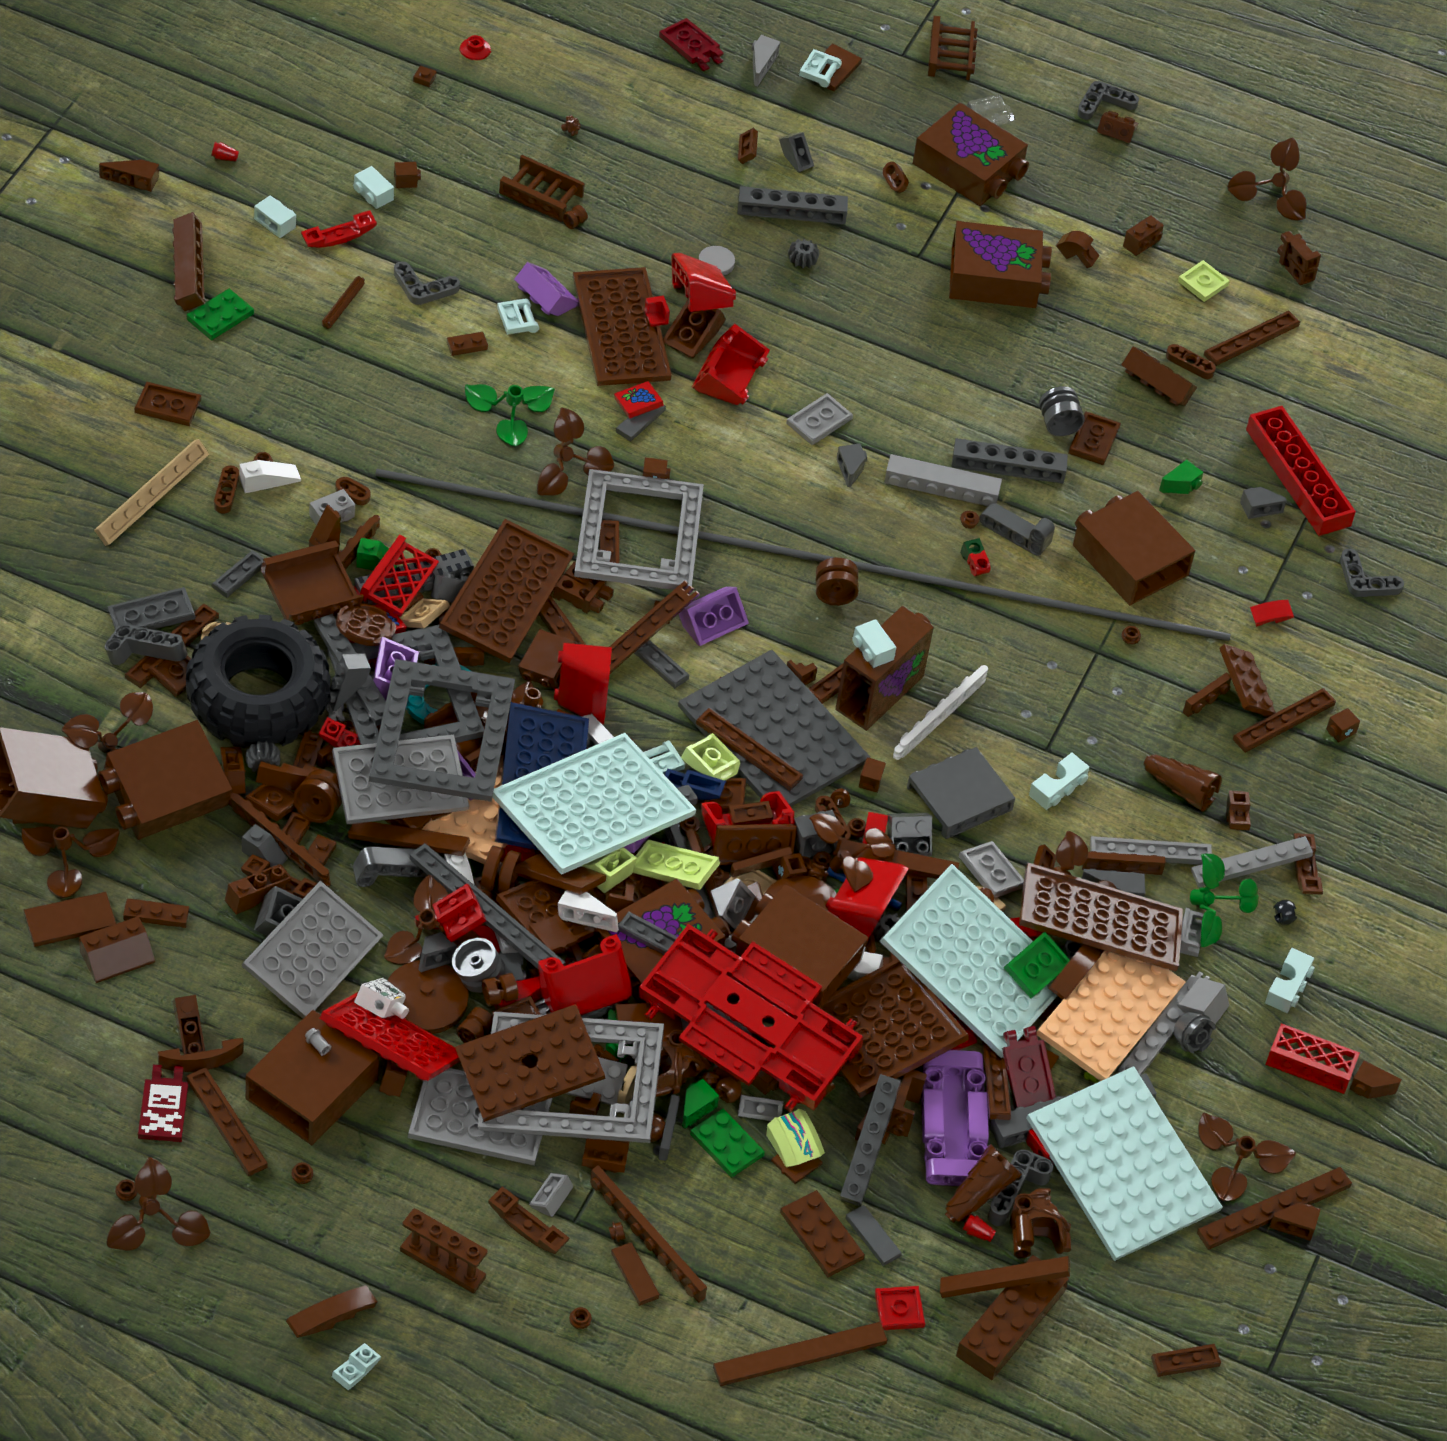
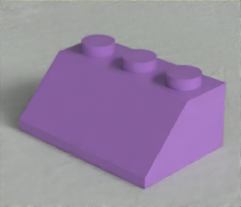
(545, 290)
(714, 615)
(385, 662)

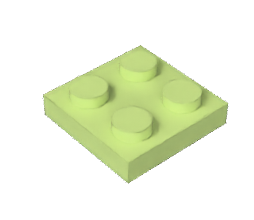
(1203, 281)

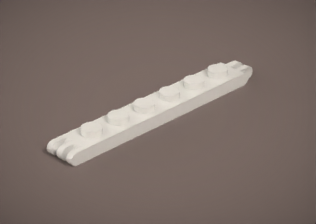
(940, 713)

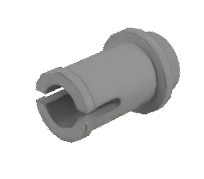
(313, 1036)

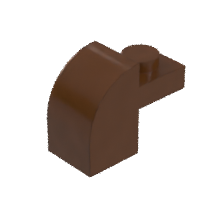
(1078, 244)

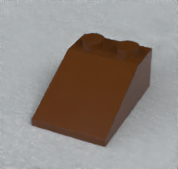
(693, 330)

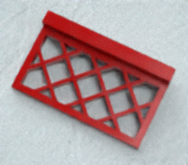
(386, 565)
(1309, 1067)

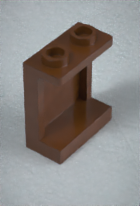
(541, 659)
(910, 1090)

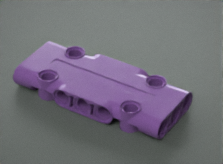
(954, 1116)

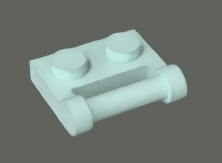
(816, 63)
(512, 317)
(669, 760)

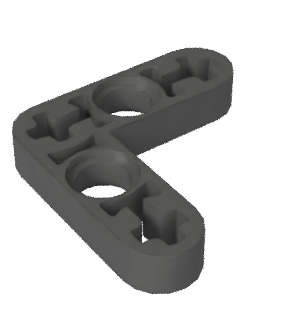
(1104, 94)
(420, 293)
(1365, 583)

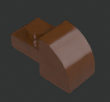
(1238, 810)

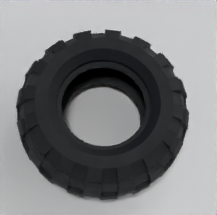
(256, 645)

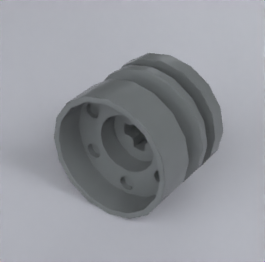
(1061, 411)

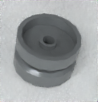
(477, 961)

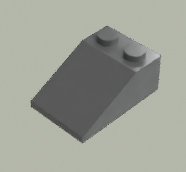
(274, 909)

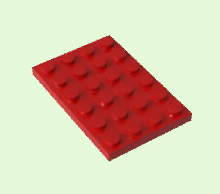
(392, 1038)

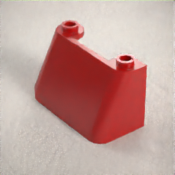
(702, 283)
(731, 366)
(584, 679)
(779, 806)
(866, 906)
(588, 982)

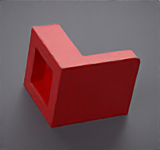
(657, 311)

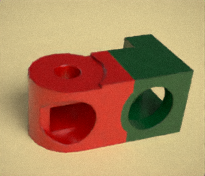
(975, 557)

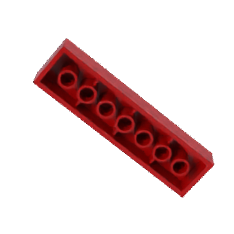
(1300, 470)

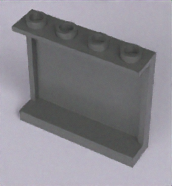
(962, 791)

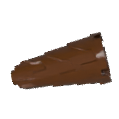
(1185, 780)
(984, 1182)

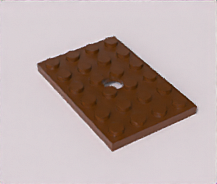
(505, 1085)

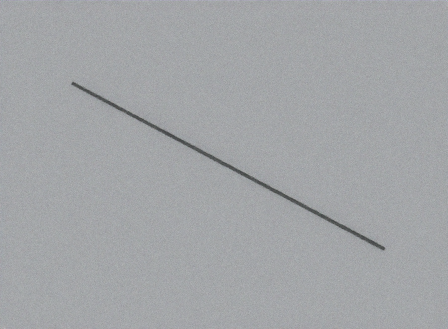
(810, 556)

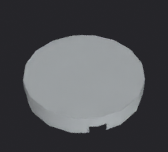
(719, 257)

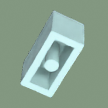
(373, 187)
(275, 216)
(874, 643)

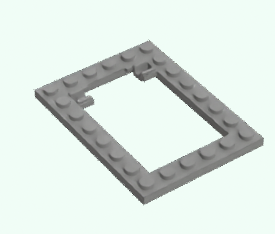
(596, 563)
(638, 1116)

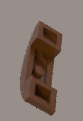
(1307, 871)
(294, 886)
(1075, 971)
(210, 1059)
(525, 1223)

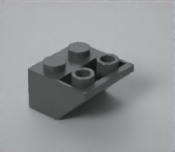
(911, 832)

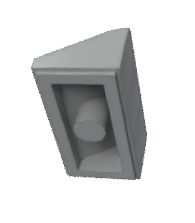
(759, 1108)
(552, 1194)

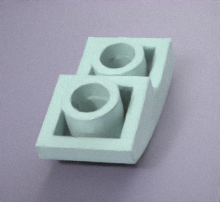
(356, 1367)

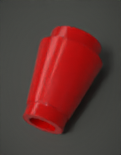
(224, 152)
(978, 1228)

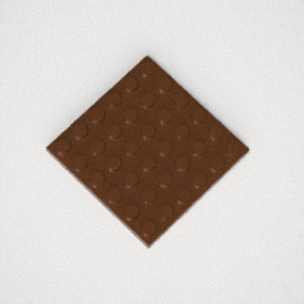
(899, 1025)

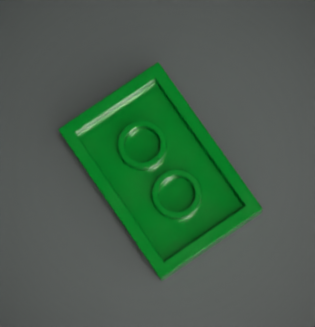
(220, 314)
(1037, 965)
(727, 1143)

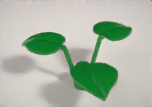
(511, 432)
(1213, 872)

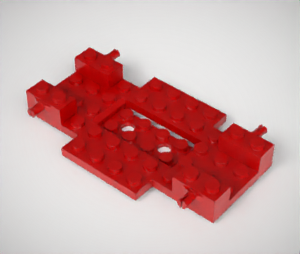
(806, 1039)

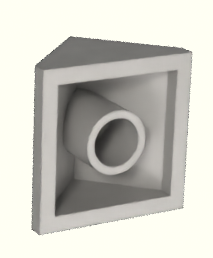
(733, 901)
(1205, 998)

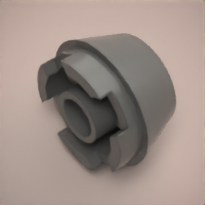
(1194, 1031)

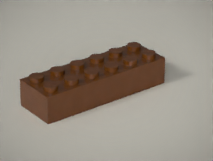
(1008, 1324)

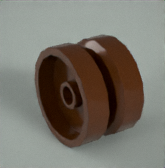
(837, 581)
(318, 796)
(500, 870)

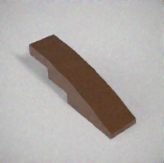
(283, 777)
(330, 1311)

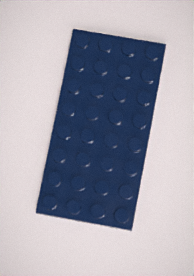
(532, 742)

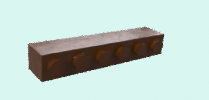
(188, 262)

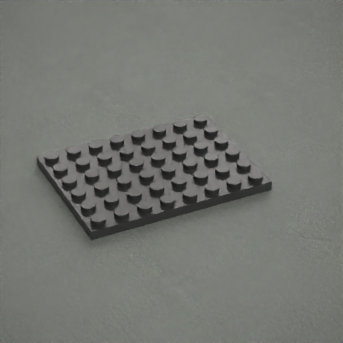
(784, 718)

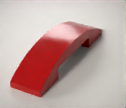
(341, 233)

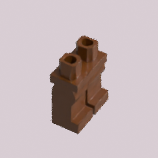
(1298, 258)
(582, 592)

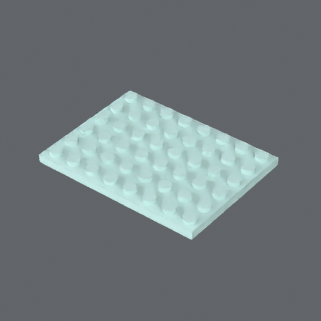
(593, 803)
(958, 949)
(1124, 1163)

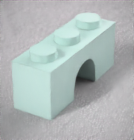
(1049, 791)
(1284, 992)

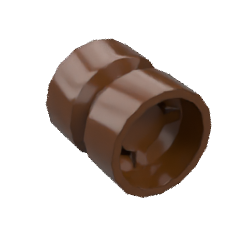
(507, 989)
(475, 1026)

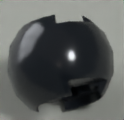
(1285, 912)

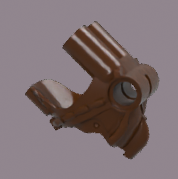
(677, 1064)
(1035, 1216)

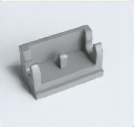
(1191, 933)

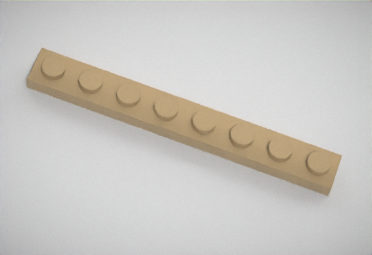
(151, 492)

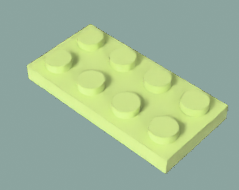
(673, 863)

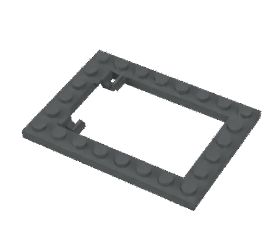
(430, 644)
(410, 679)

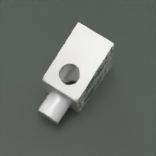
(382, 999)

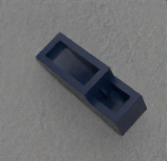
(703, 786)

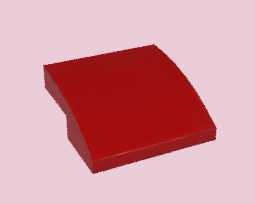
(459, 912)

